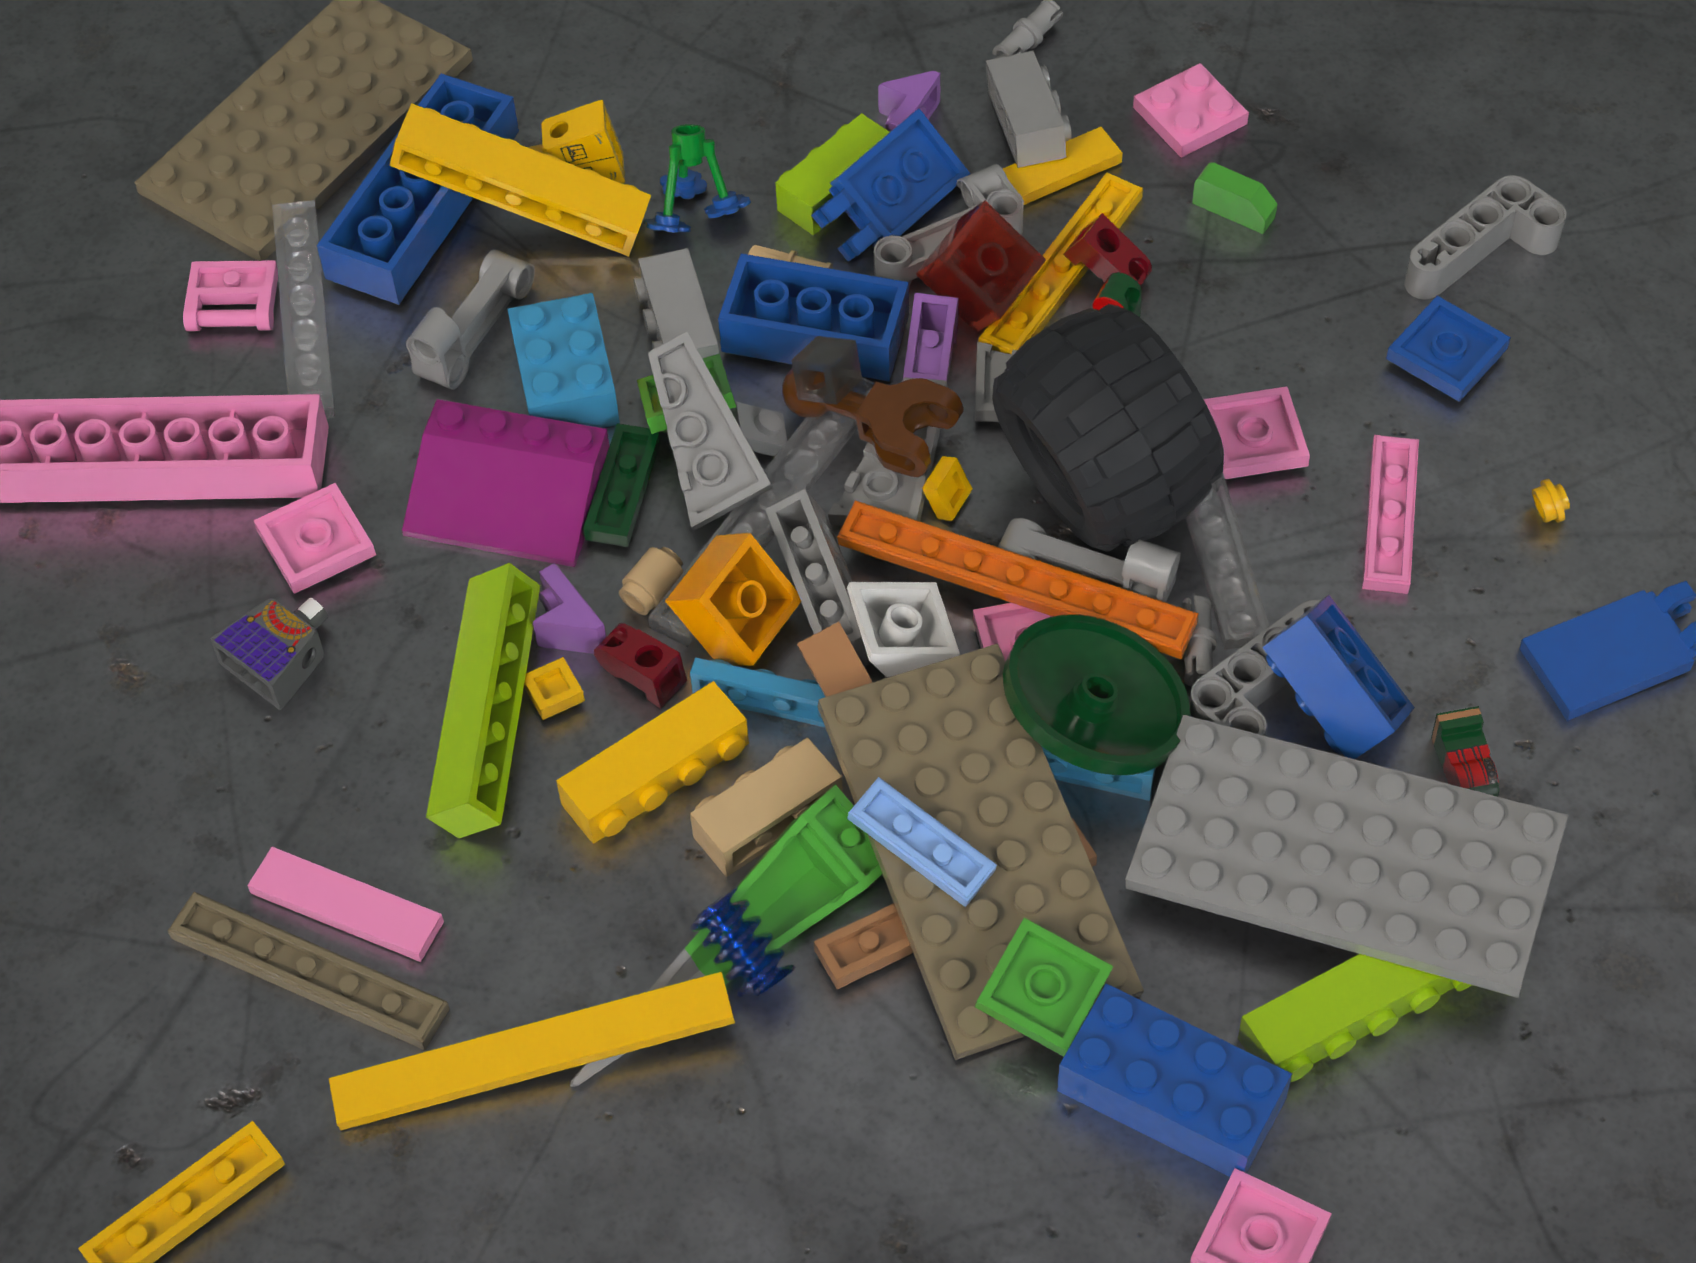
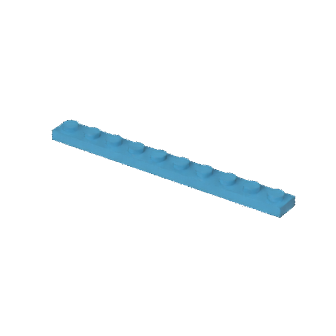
(798, 701)

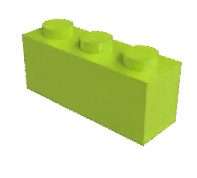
(808, 183)

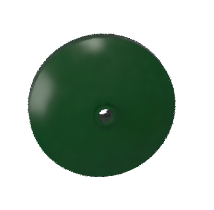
(1095, 694)

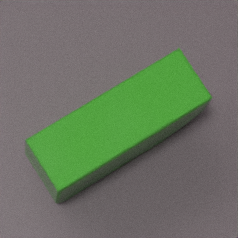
(1234, 197)

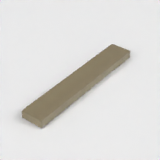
(309, 970)

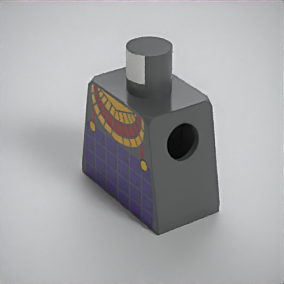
(273, 648)

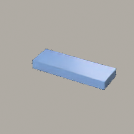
(922, 841)

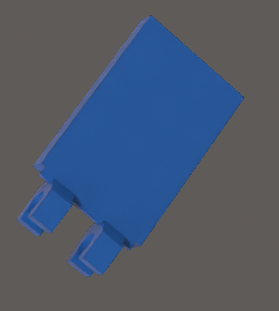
(893, 184)
(1614, 650)

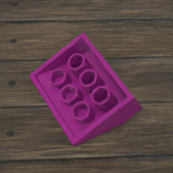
(505, 482)

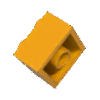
(734, 599)

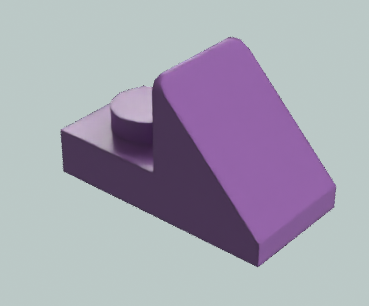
(905, 95)
(931, 337)
(569, 619)

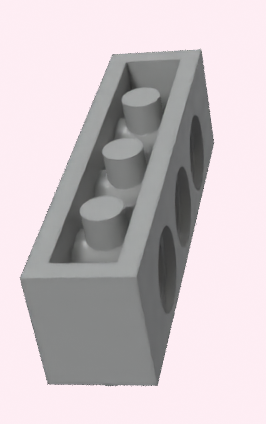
(816, 565)

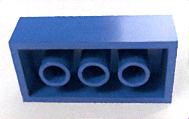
(783, 305)
(1173, 1082)

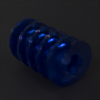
(741, 945)

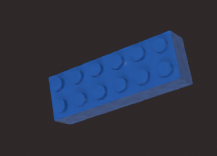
(402, 219)

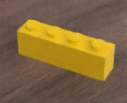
(653, 762)

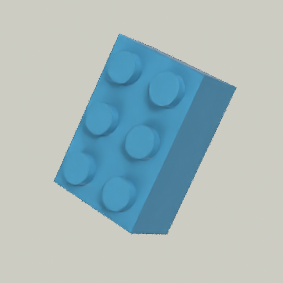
(564, 361)

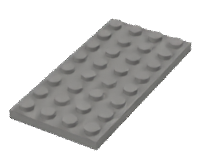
(1349, 854)

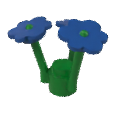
(686, 151)

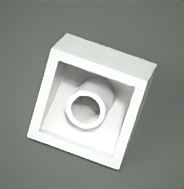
(902, 624)

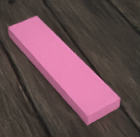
(1390, 514)
(346, 904)

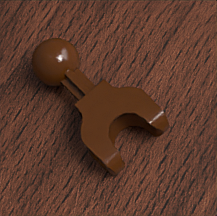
(889, 417)

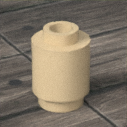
(651, 579)

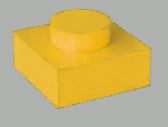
(947, 488)
(553, 688)

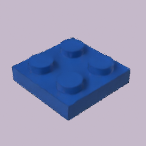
(1448, 348)

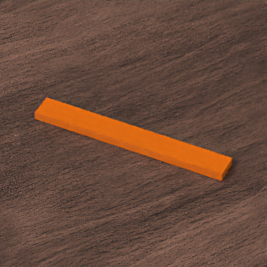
(1013, 576)

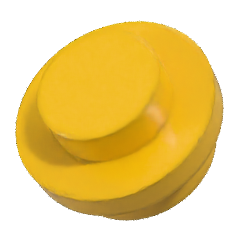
(1550, 501)

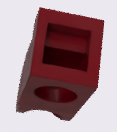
(1108, 251)
(642, 662)

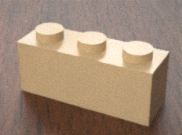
(761, 805)

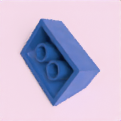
(1338, 679)

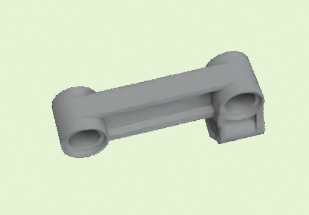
(903, 256)
(443, 344)
(1146, 569)

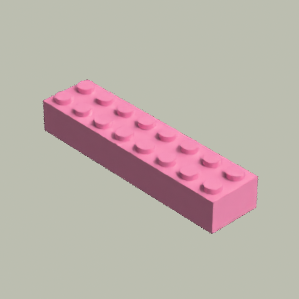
(161, 448)

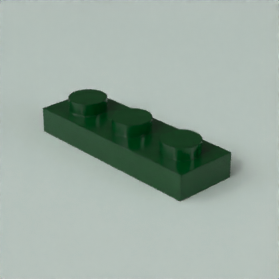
(622, 485)

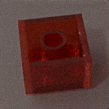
(981, 265)

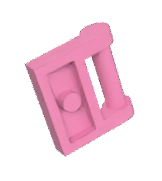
(230, 285)

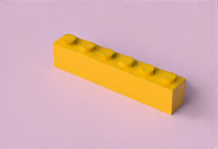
(519, 179)

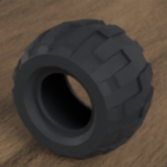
(1109, 427)

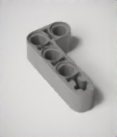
(1503, 211)
(1238, 699)

